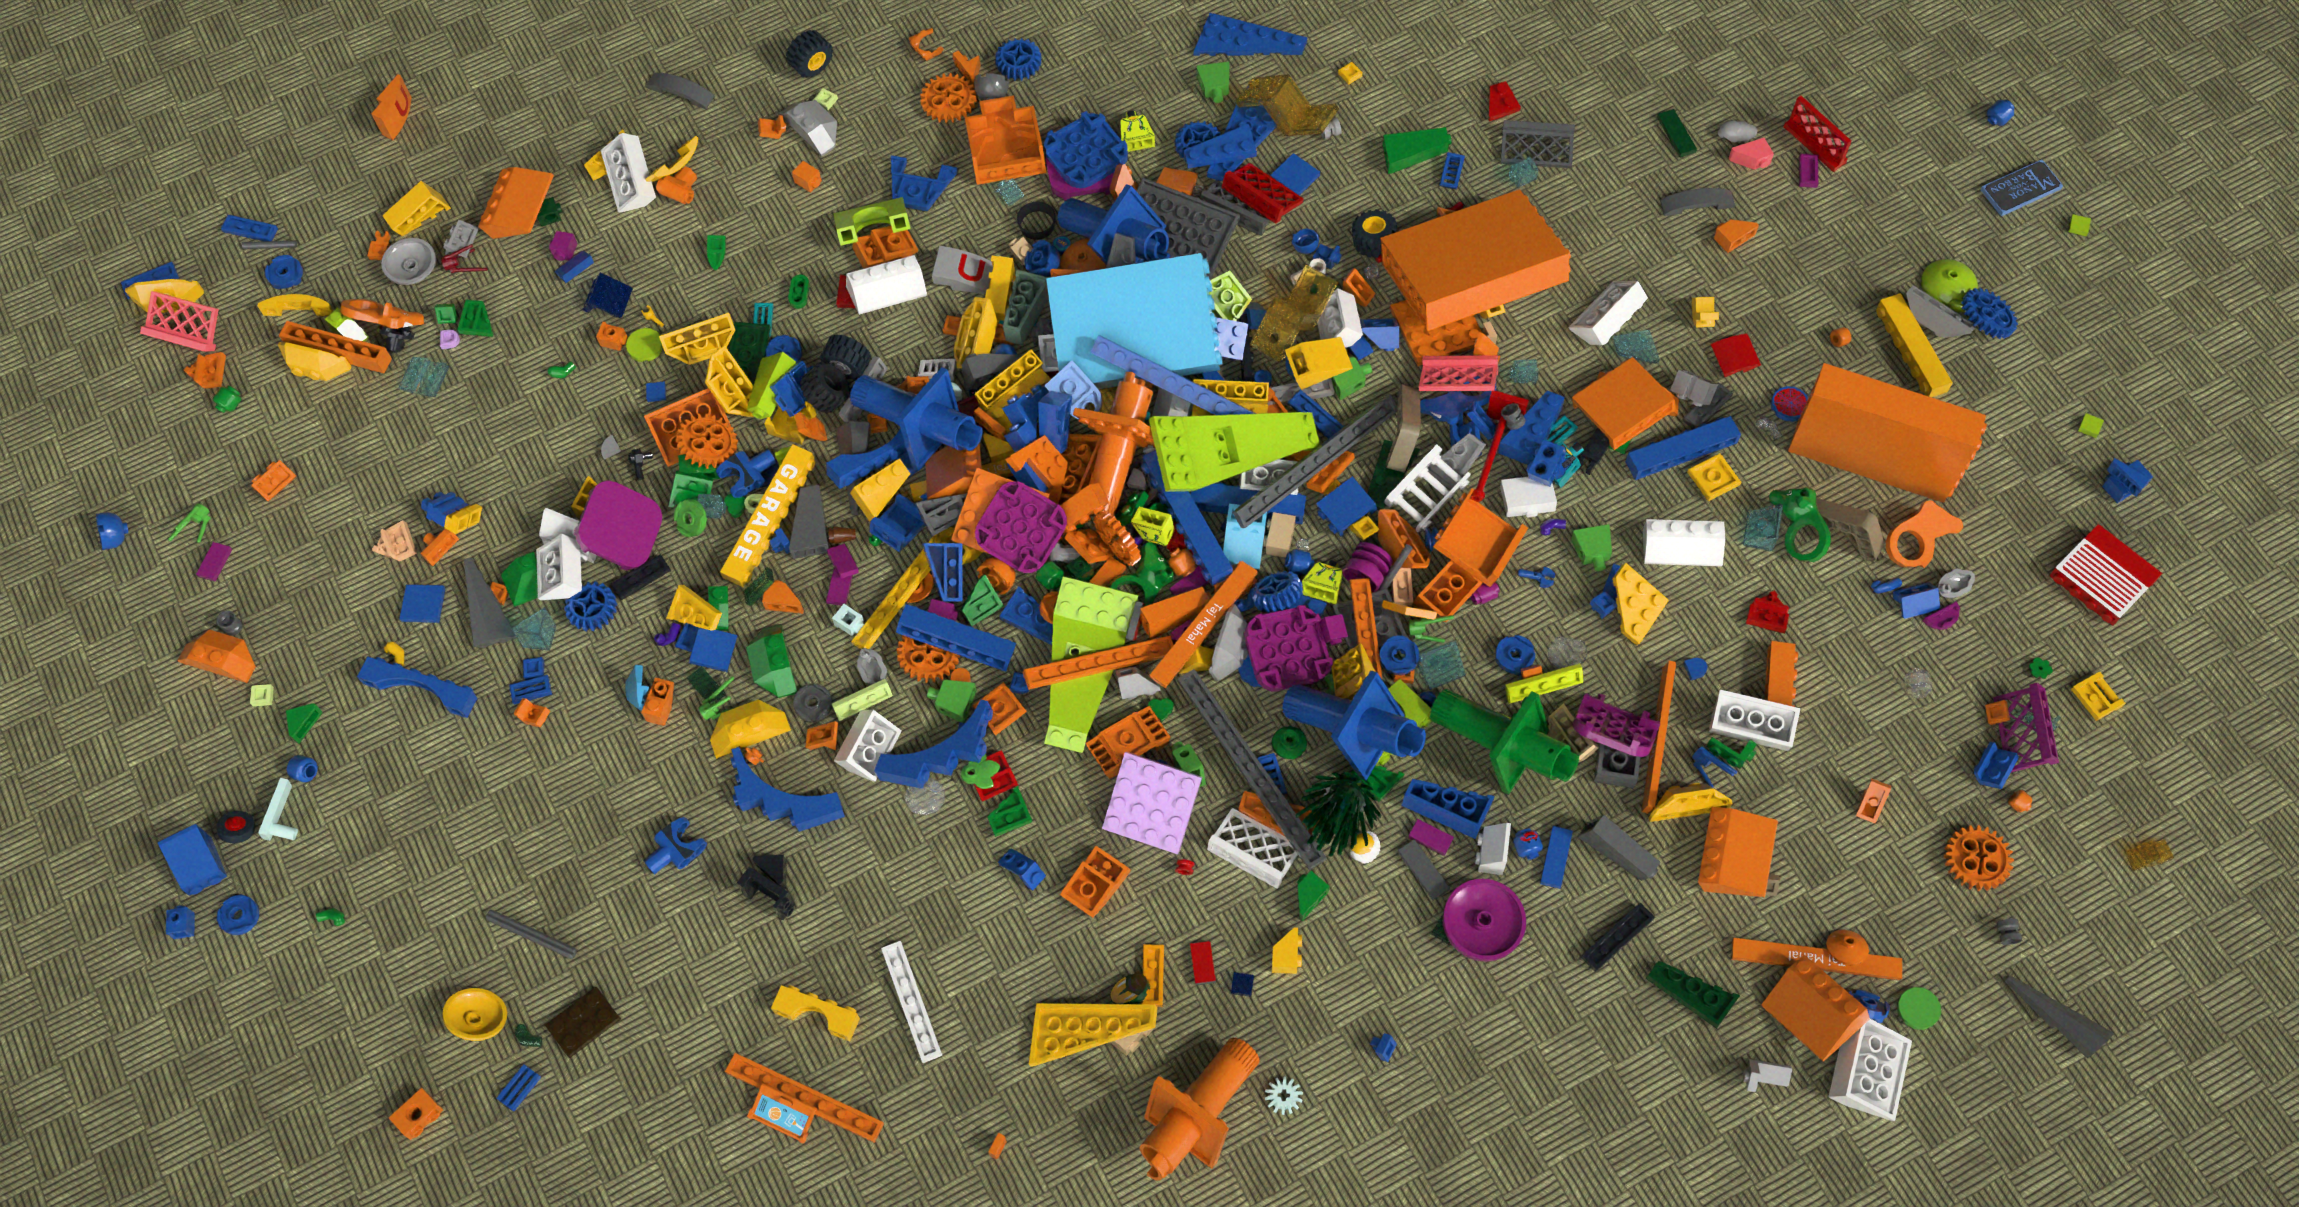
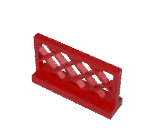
(1818, 143)
(1258, 198)

